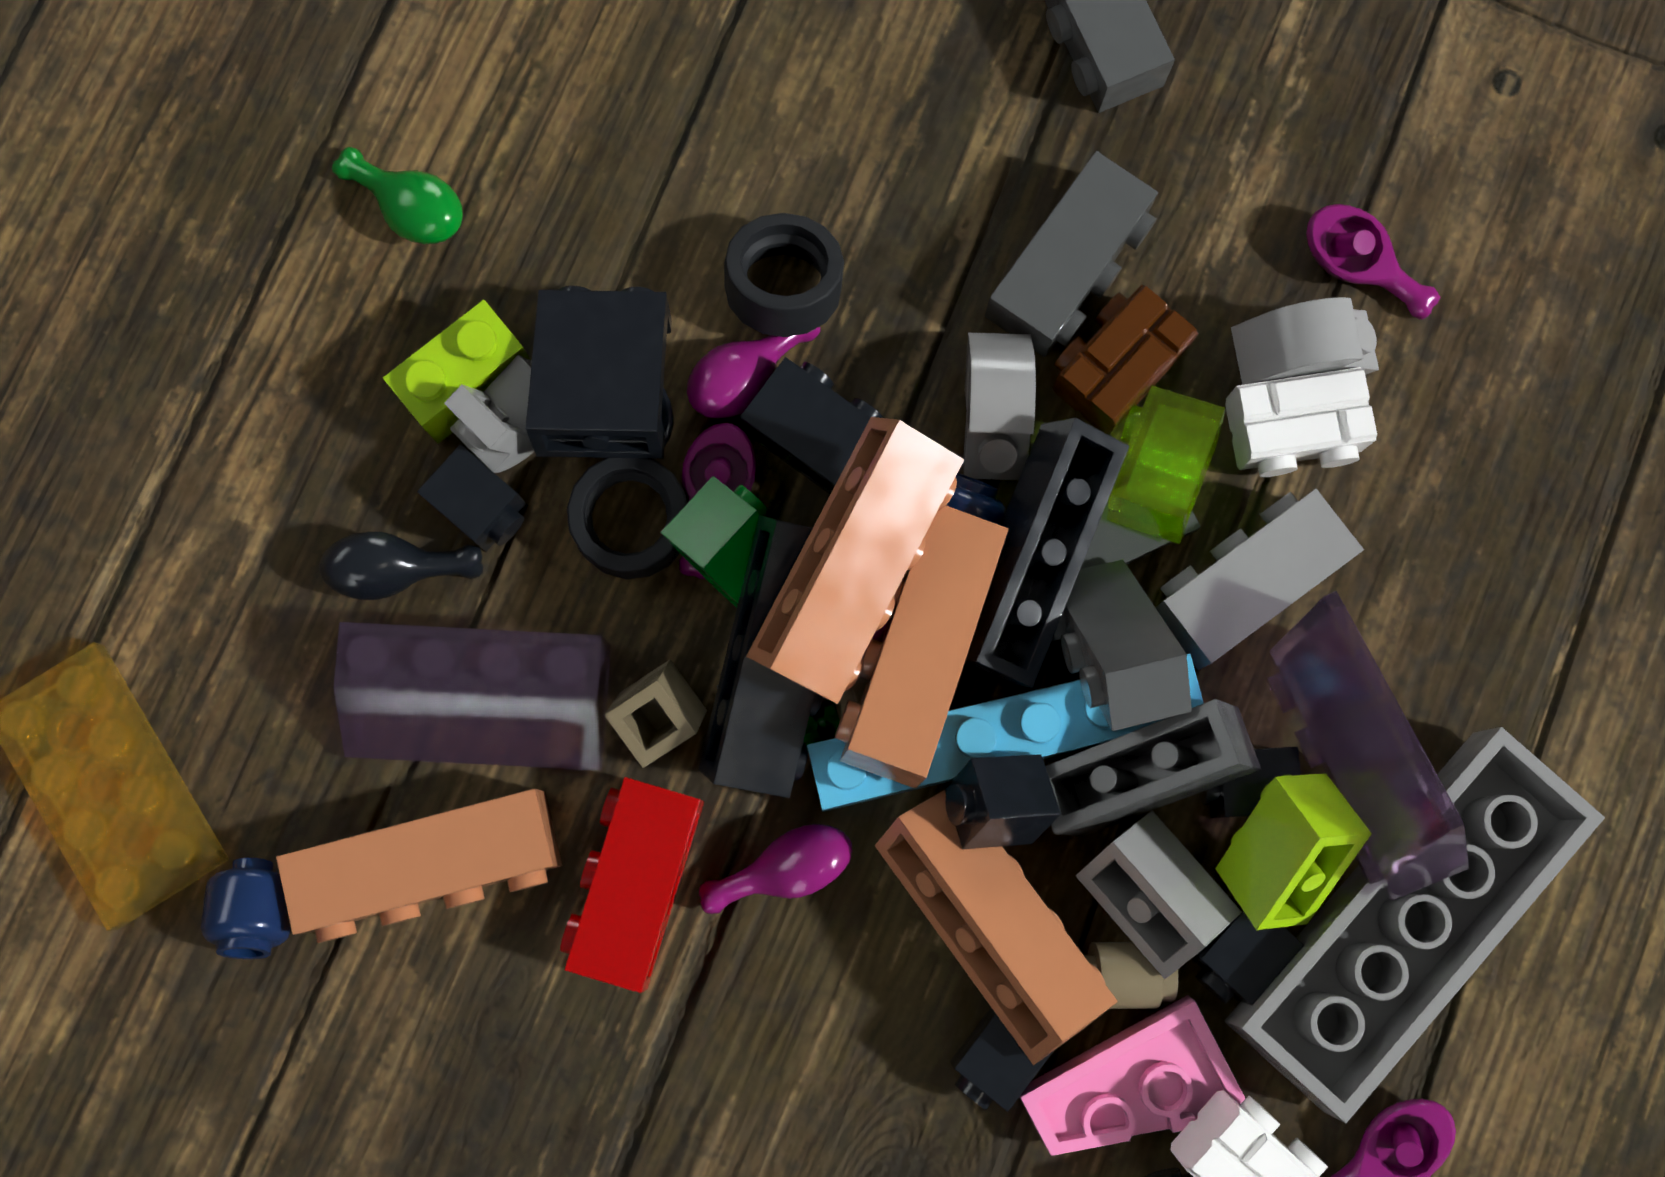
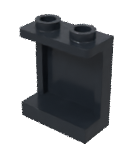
(598, 373)

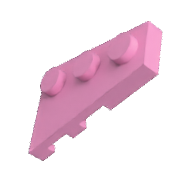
(1132, 1083)

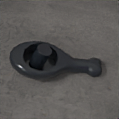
(384, 565)

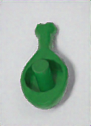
(411, 201)

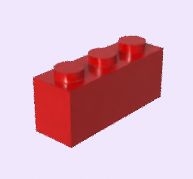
(631, 884)

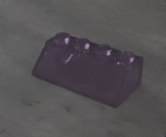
(472, 695)
(1367, 750)

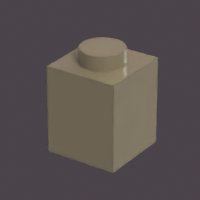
(656, 713)

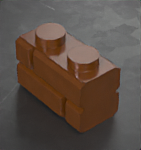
(1123, 359)

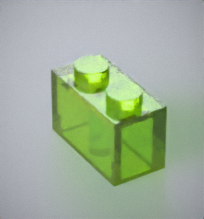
(1165, 463)

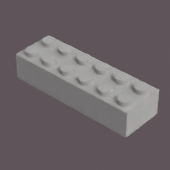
(1386, 967)

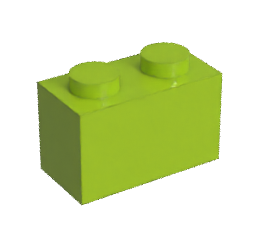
(465, 353)
(1292, 850)

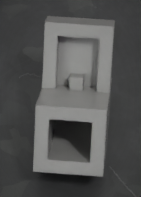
(1305, 341)
(998, 405)
(495, 420)

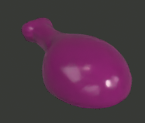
(1359, 251)
(735, 372)
(721, 453)
(788, 868)
(1404, 1141)

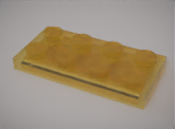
(106, 787)

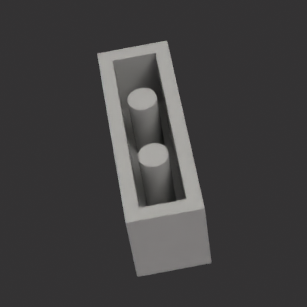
(1256, 576)

